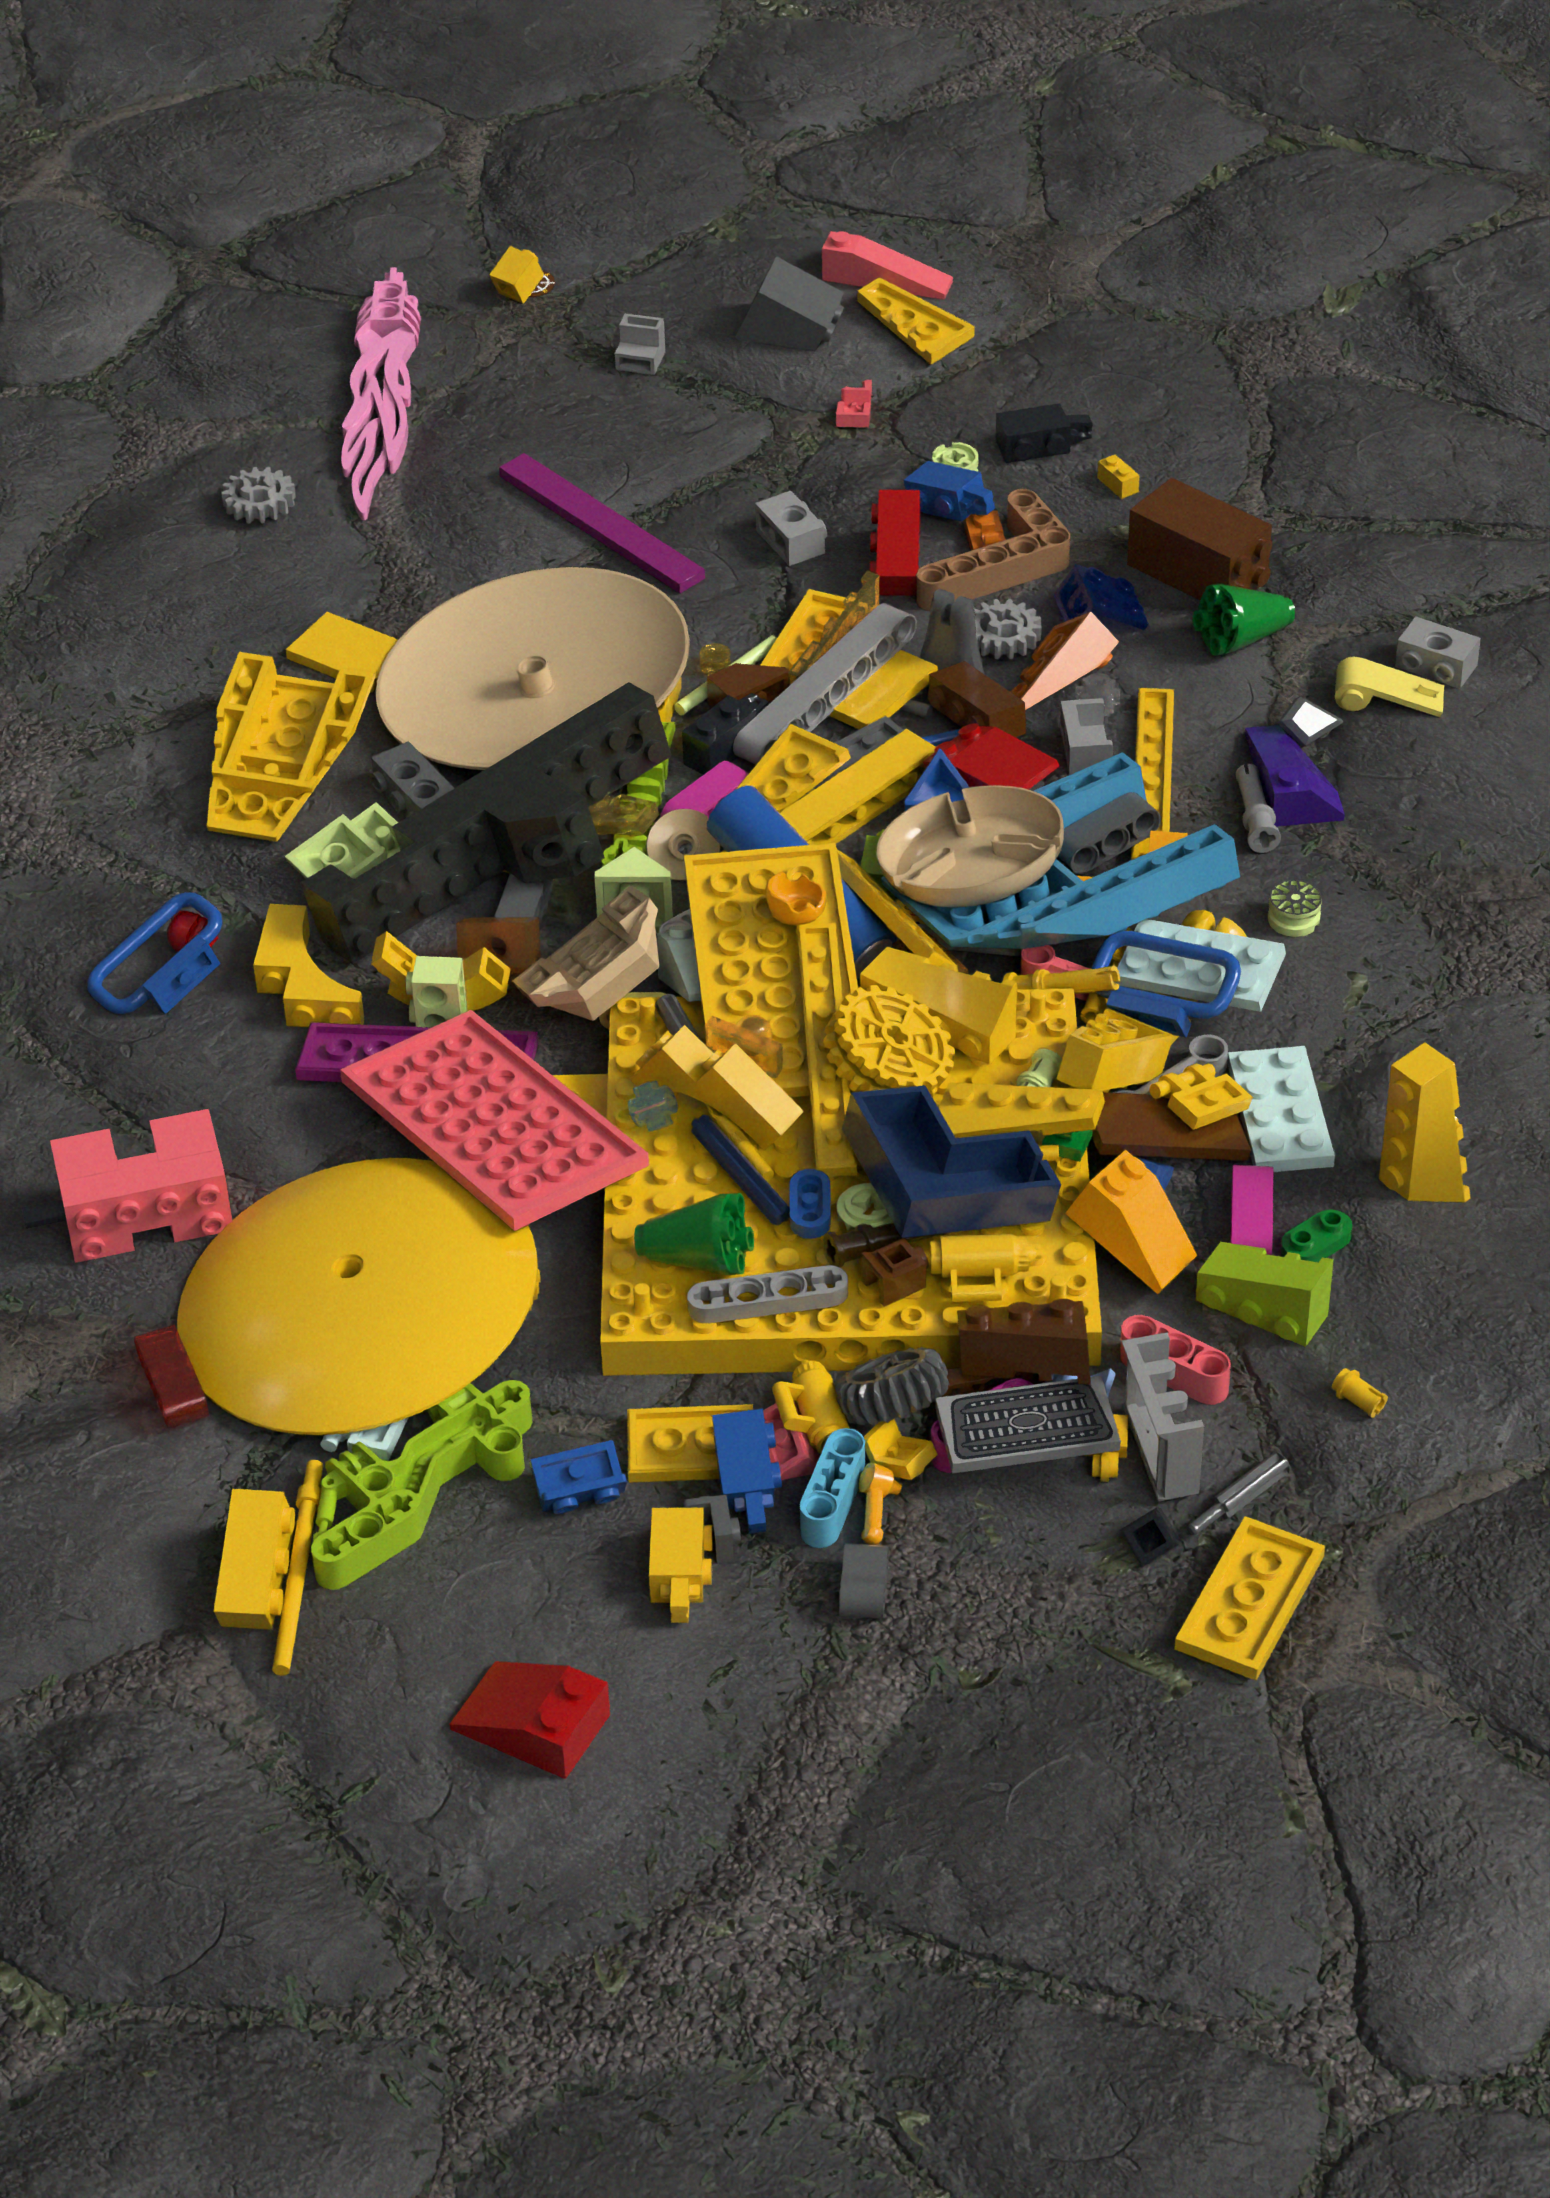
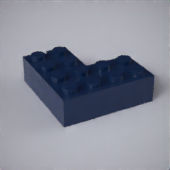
(944, 1181)

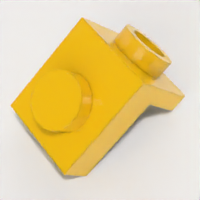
(899, 1453)

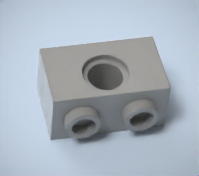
(790, 528)
(1437, 652)

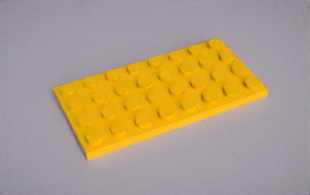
(751, 958)

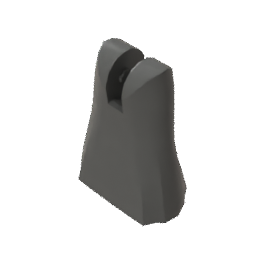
(951, 632)

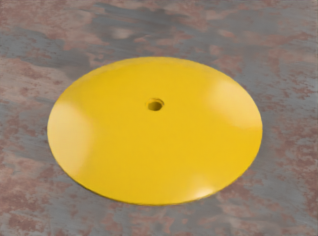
(354, 1298)

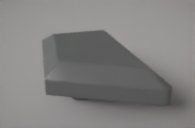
(1307, 721)

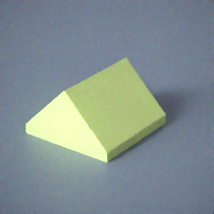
(643, 874)

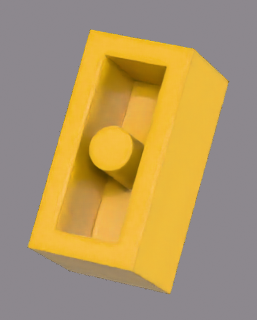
(1118, 476)

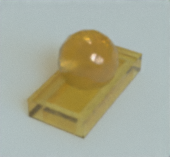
(752, 1035)

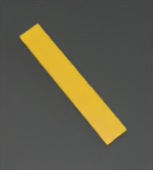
(890, 911)

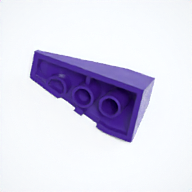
(1291, 780)

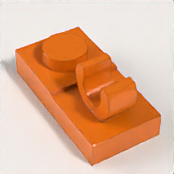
(983, 530)

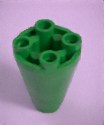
(1239, 616)
(699, 1236)

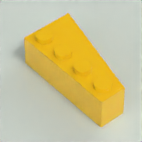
(1114, 1053)

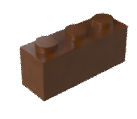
(972, 698)

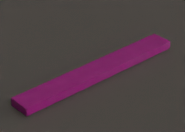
(602, 523)

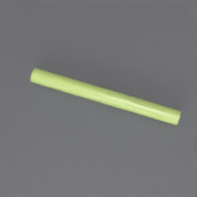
(700, 693)

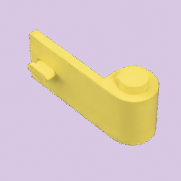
(1361, 679)

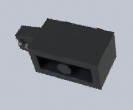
(1039, 432)
(713, 734)

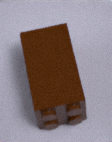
(1197, 541)

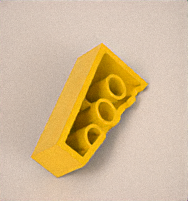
(971, 1007)
(1422, 1131)

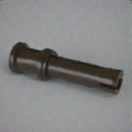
(864, 1238)

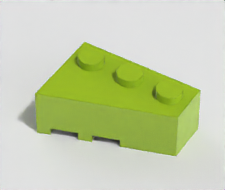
(1267, 1290)

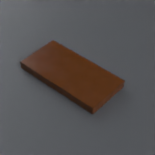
(1153, 1130)

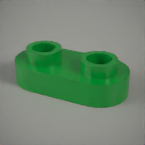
(1321, 1236)

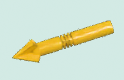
(741, 1142)

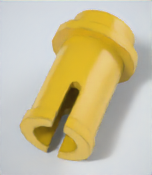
(1359, 1392)

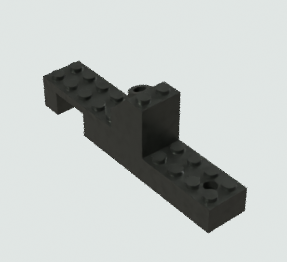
(513, 817)

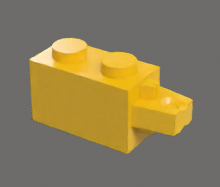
(678, 1559)

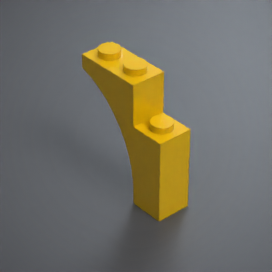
(287, 969)
(723, 1081)

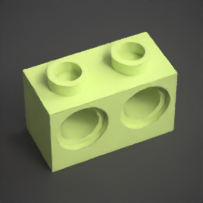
(436, 990)

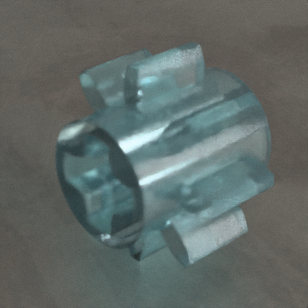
(652, 1106)

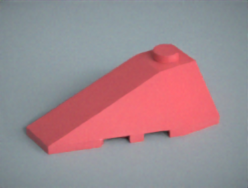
(860, 261)

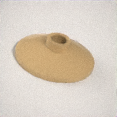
(675, 830)

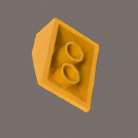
(1134, 1221)

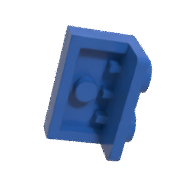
(578, 1477)

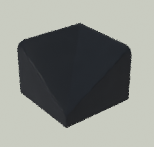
(1151, 1536)

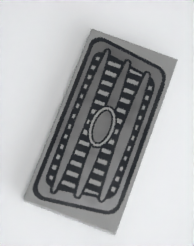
(1026, 1424)

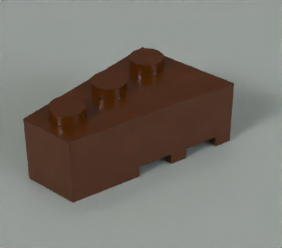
(1025, 1339)

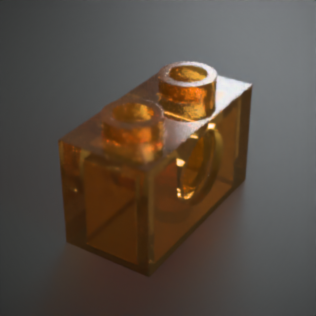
(518, 933)

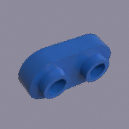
(810, 1203)

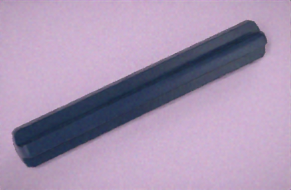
(741, 1170)

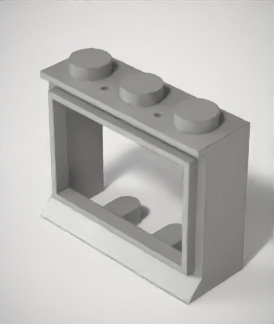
(1167, 1450)

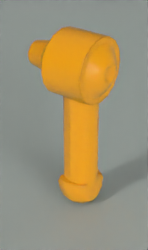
(876, 1483)

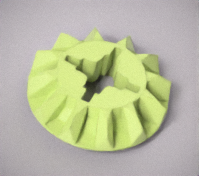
(856, 1201)

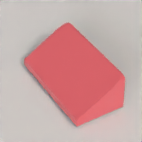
(792, 1448)

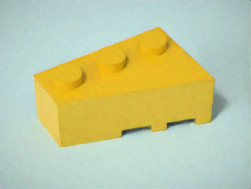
(254, 1559)

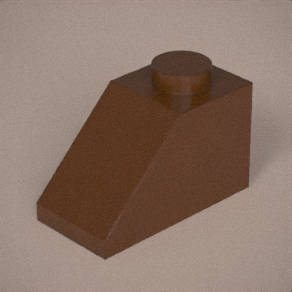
(744, 679)

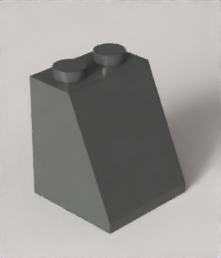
(791, 309)

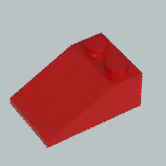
(995, 758)
(536, 1713)

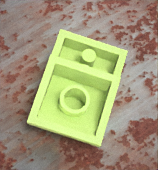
(348, 844)

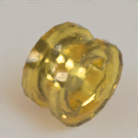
(714, 658)

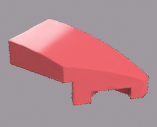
(855, 406)

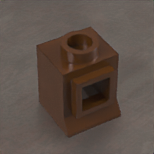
(898, 1268)

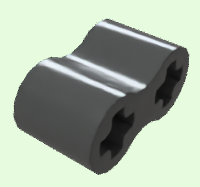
(864, 1581)

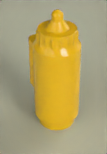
(980, 1257)
(816, 1401)

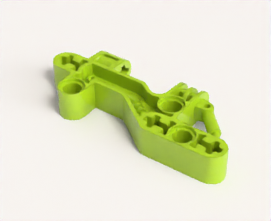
(400, 1493)

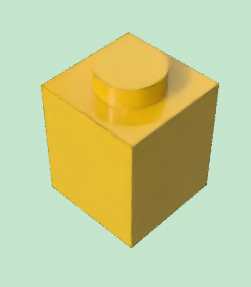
(517, 274)

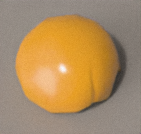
(795, 900)

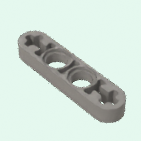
(766, 1288)

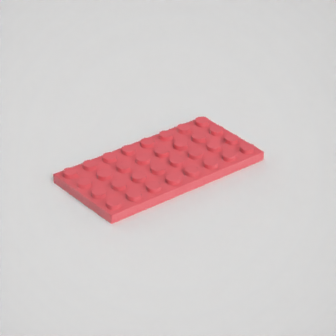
(494, 1119)

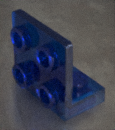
(1094, 592)

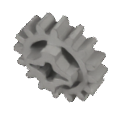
(258, 495)
(1006, 628)

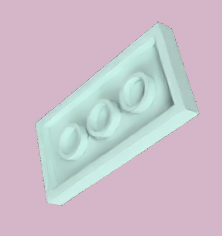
(1199, 979)
(1285, 1113)

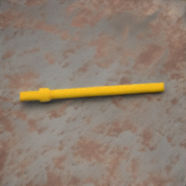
(307, 1503)

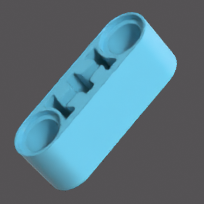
(832, 1488)

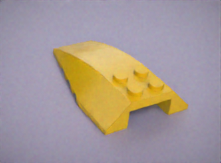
(277, 743)

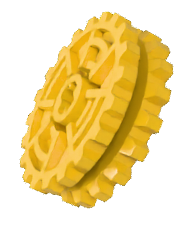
(887, 1042)

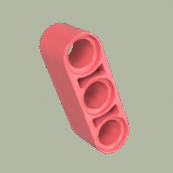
(1199, 1369)

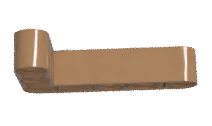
(1036, 551)

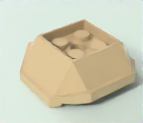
(599, 961)

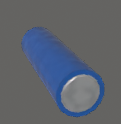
(750, 822)

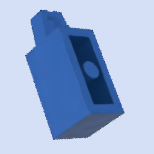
(950, 491)
(745, 1464)

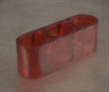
(171, 1376)

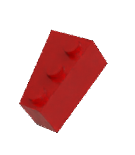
(896, 541)

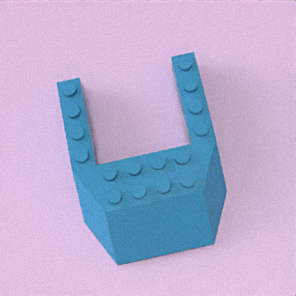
(1069, 909)

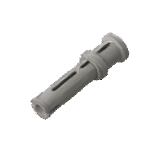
(1258, 817)

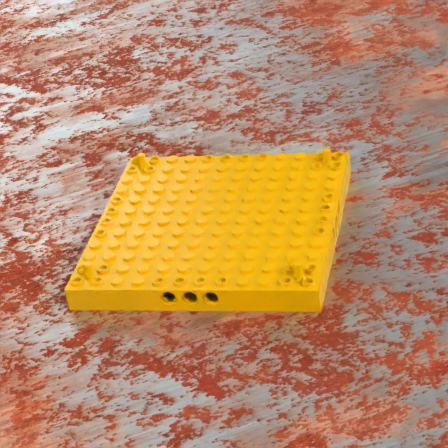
(646, 1300)

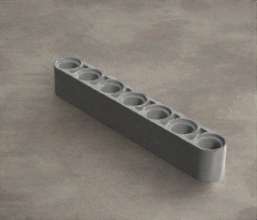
(828, 680)

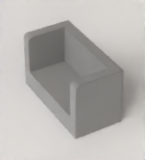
(1084, 733)

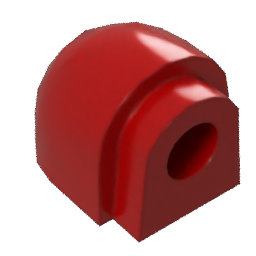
(184, 928)

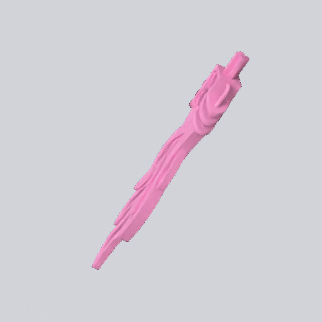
(384, 335)

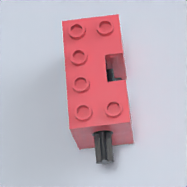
(113, 1198)

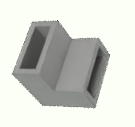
(640, 344)

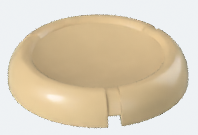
(971, 847)

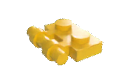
(1200, 1096)

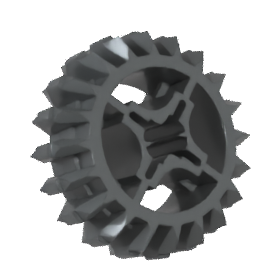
(892, 1386)

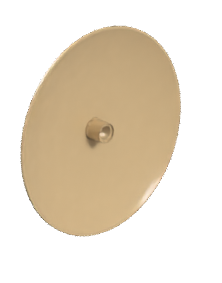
(525, 658)

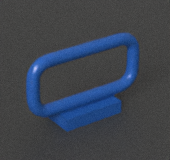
(177, 975)
(1160, 1010)

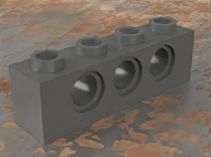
(407, 779)

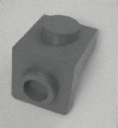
(725, 1529)

